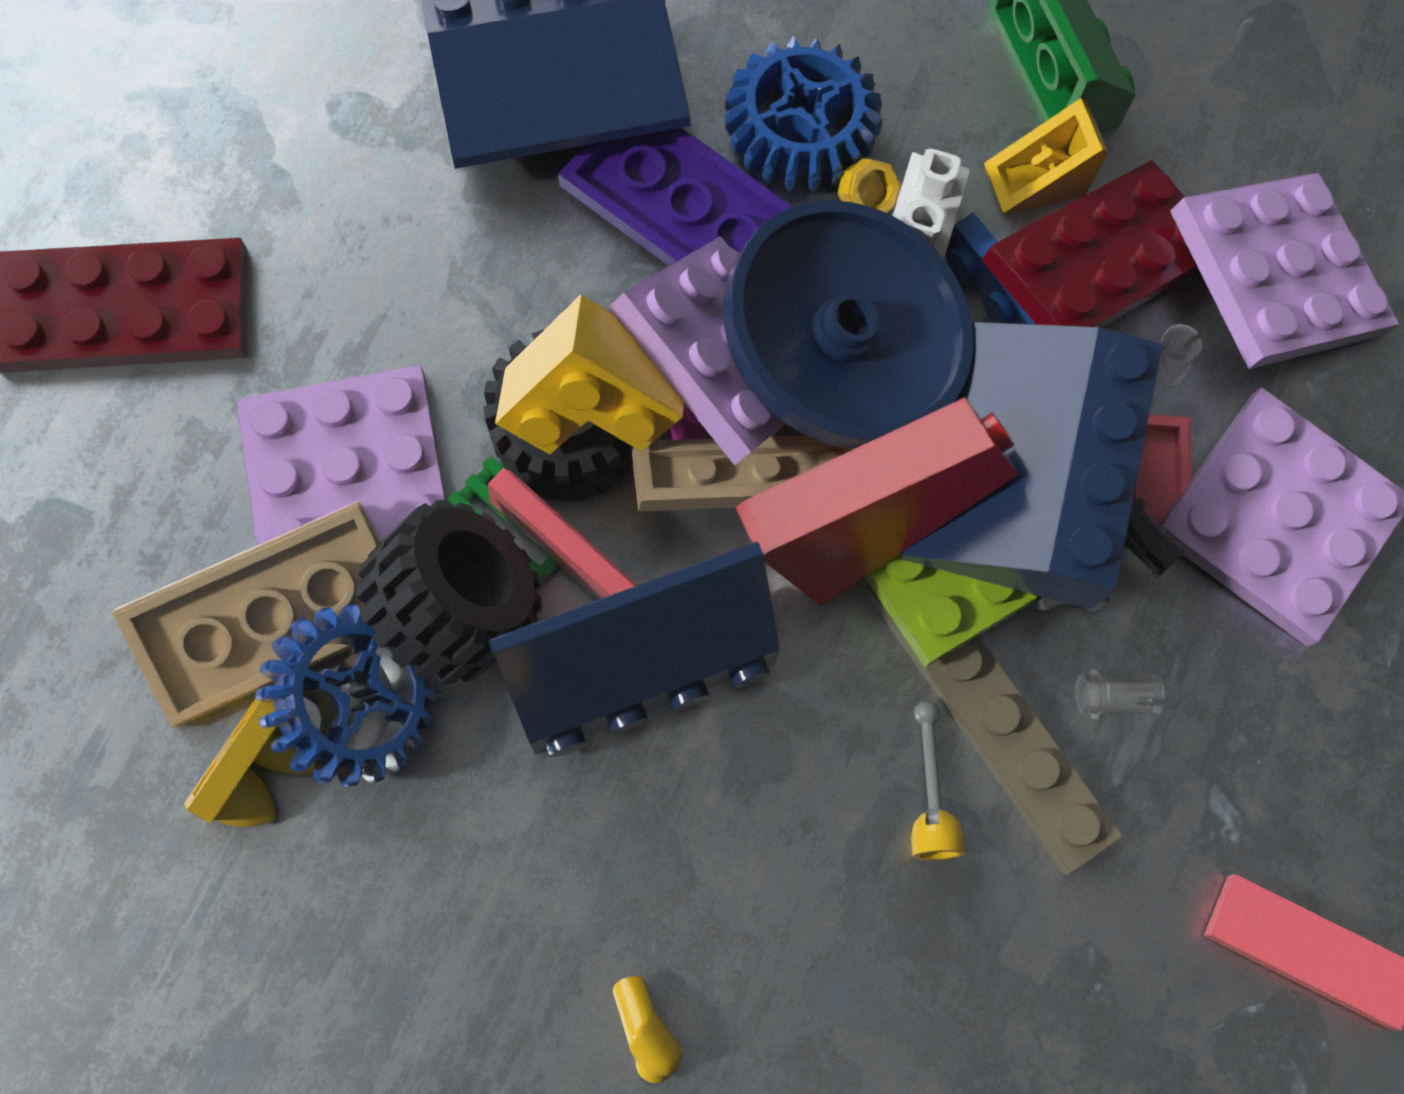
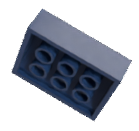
(552, 74)
(1078, 428)
(641, 651)

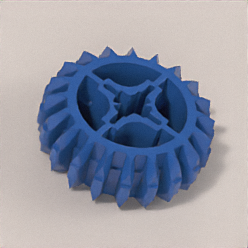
(794, 135)
(328, 746)

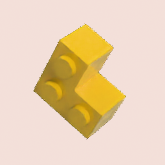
(581, 373)

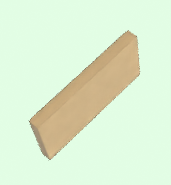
(216, 627)

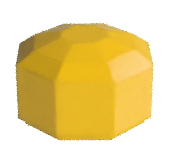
(870, 184)

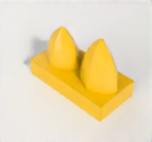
(232, 790)

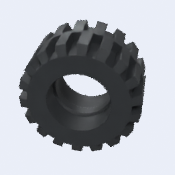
(573, 466)
(447, 589)

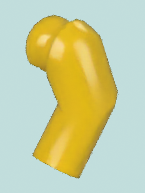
(648, 1037)

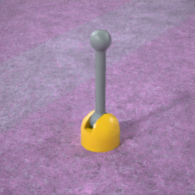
(935, 832)

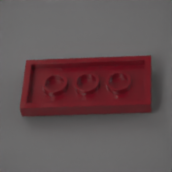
(1097, 253)
(123, 304)

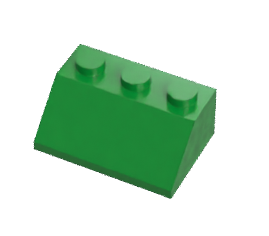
(1065, 57)

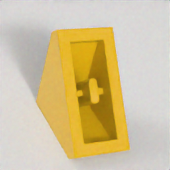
(1049, 162)

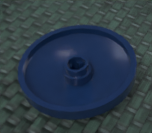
(846, 322)

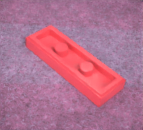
(556, 536)
(1310, 951)

